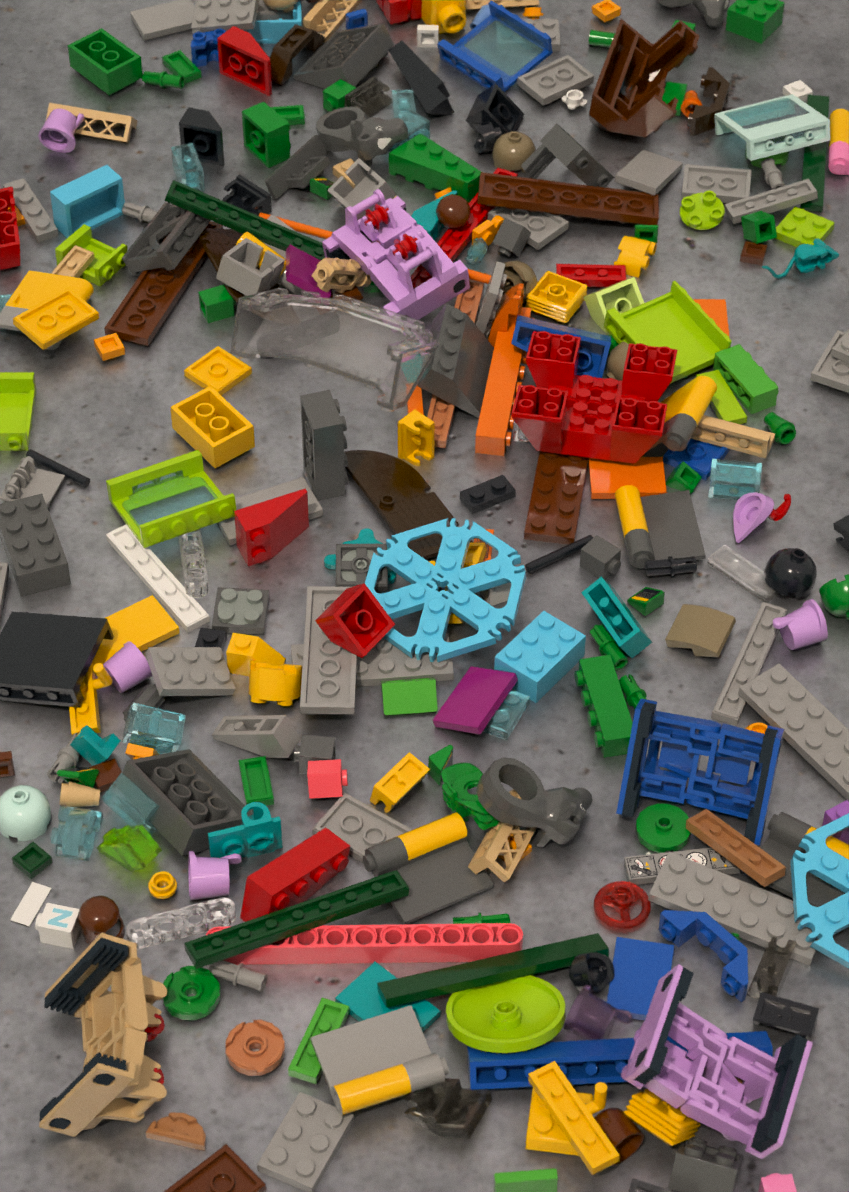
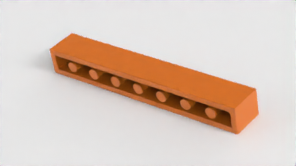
(500, 392)

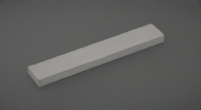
(748, 663)

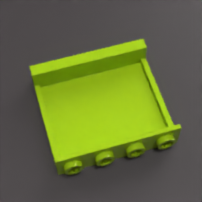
(671, 322)
(16, 409)

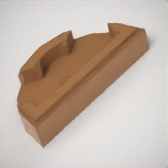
(178, 1130)

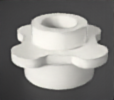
(574, 99)

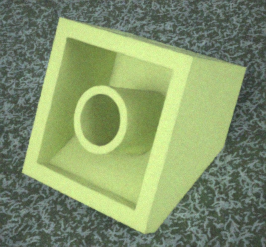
(621, 296)

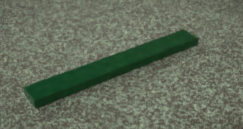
(815, 158)
(240, 220)
(296, 919)
(488, 970)

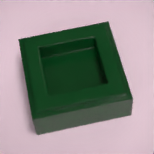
(32, 860)

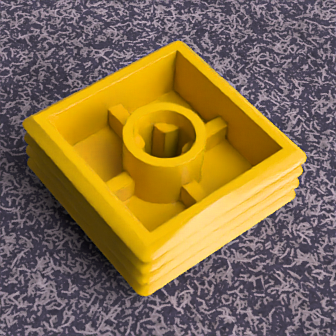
(556, 297)
(660, 1118)
(543, 1130)

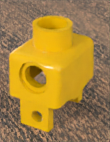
(447, 14)

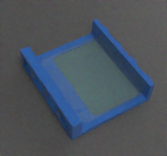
(497, 49)

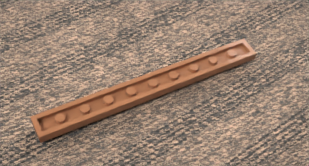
(440, 410)

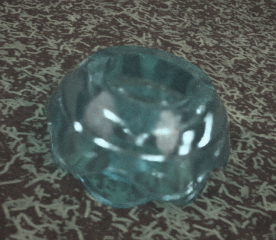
(477, 251)

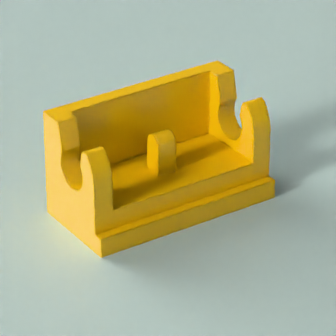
(416, 437)
(399, 781)

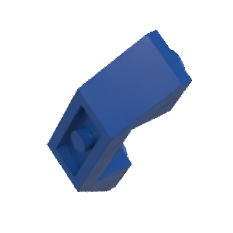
(683, 925)

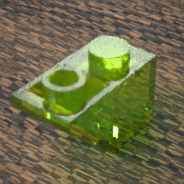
(129, 847)

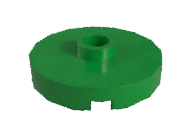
(666, 837)
(191, 981)

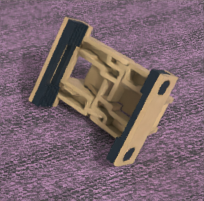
(112, 1035)

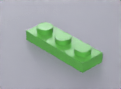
(327, 1017)

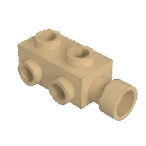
(340, 275)

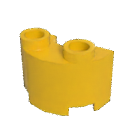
(635, 254)
(274, 682)

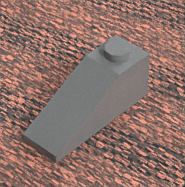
(260, 734)

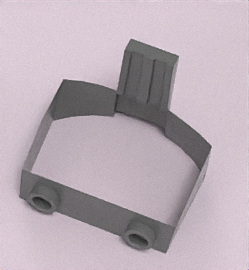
(561, 145)

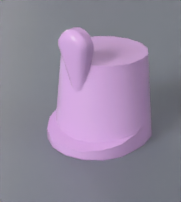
(59, 130)
(802, 626)
(127, 667)
(209, 875)

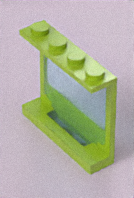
(169, 499)

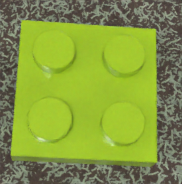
(803, 227)

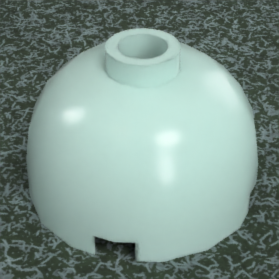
(24, 813)

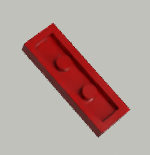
(593, 274)

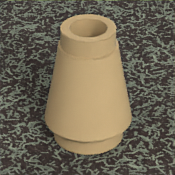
(78, 795)

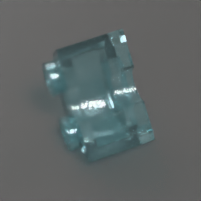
(76, 832)

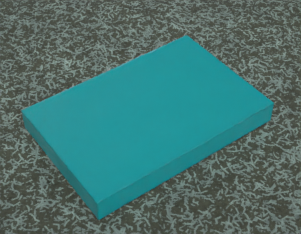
(366, 1002)

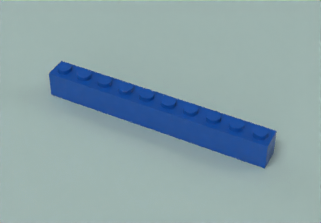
(579, 1061)

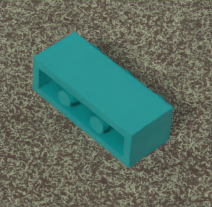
(616, 617)

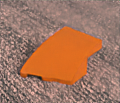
(509, 306)

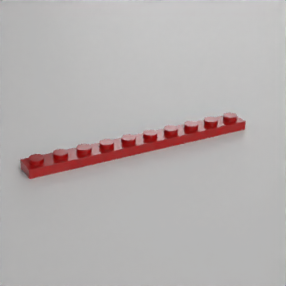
(457, 238)

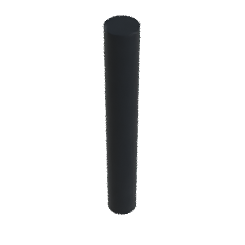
(59, 468)
(557, 554)

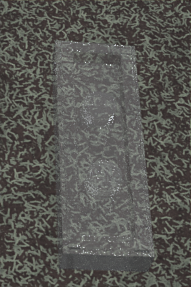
(742, 573)

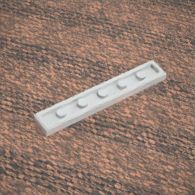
(158, 579)

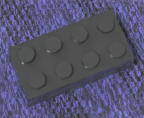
(324, 444)
(32, 546)

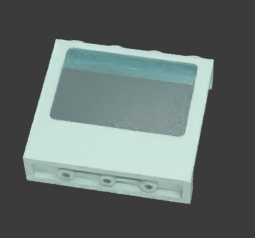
(774, 126)

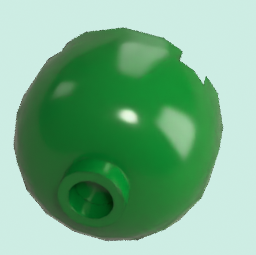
(836, 597)

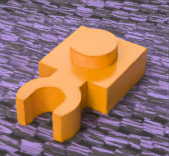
(487, 229)

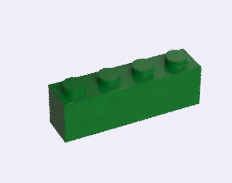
(605, 703)

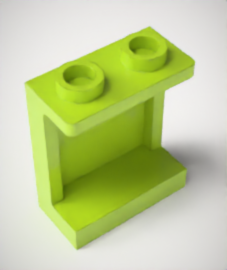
(106, 261)

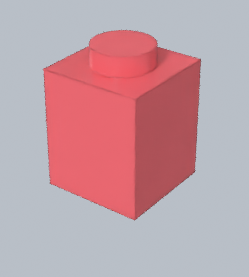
(326, 778)

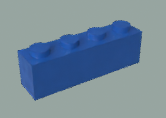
(593, 346)

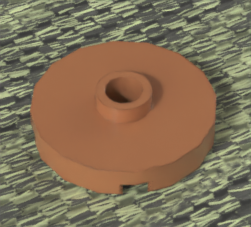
(250, 1036)

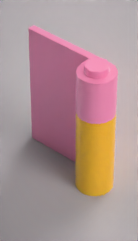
(839, 142)

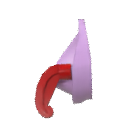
(753, 510)

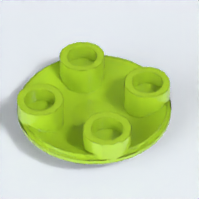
(702, 210)

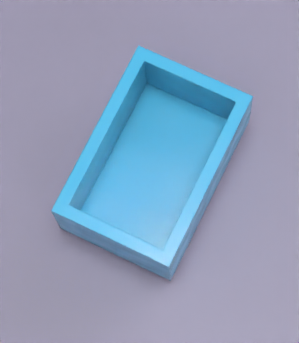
(88, 201)
(541, 655)

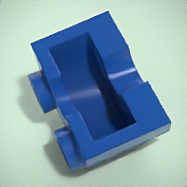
(205, 47)

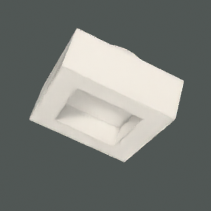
(427, 36)
(798, 89)

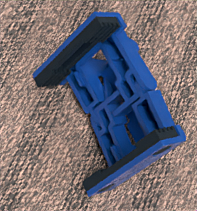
(682, 745)

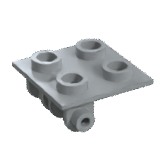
(30, 481)

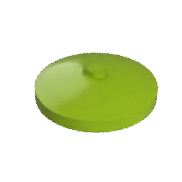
(507, 1015)

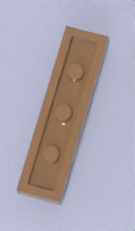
(735, 847)

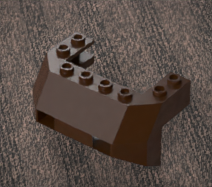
(645, 67)

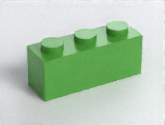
(746, 379)

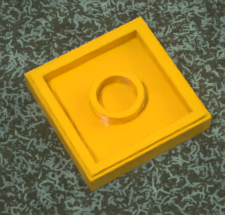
(218, 370)

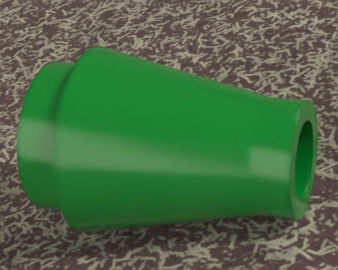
(783, 429)

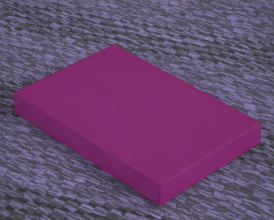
(300, 268)
(475, 700)

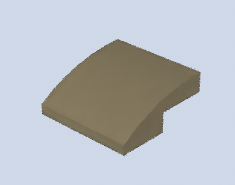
(700, 629)

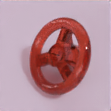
(622, 899)

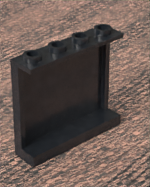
(48, 656)

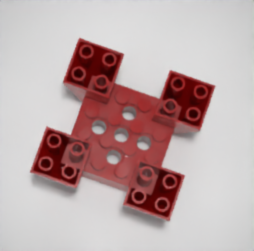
(592, 413)

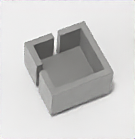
(366, 183)
(240, 270)

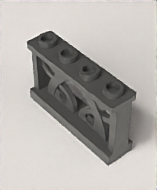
(152, 252)

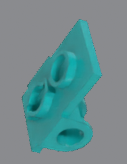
(255, 836)

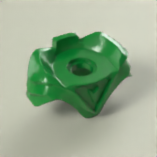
(457, 782)

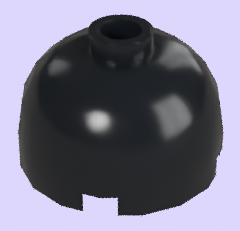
(791, 572)

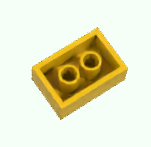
(212, 426)

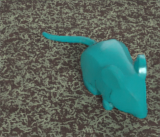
(808, 257)

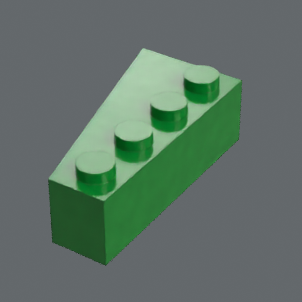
(434, 166)

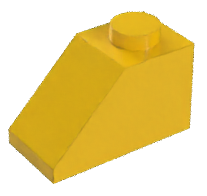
(246, 648)

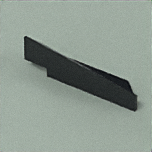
(423, 81)

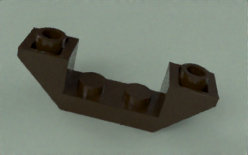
(287, 49)
(714, 87)

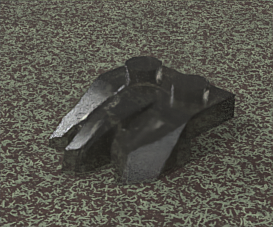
(448, 1109)

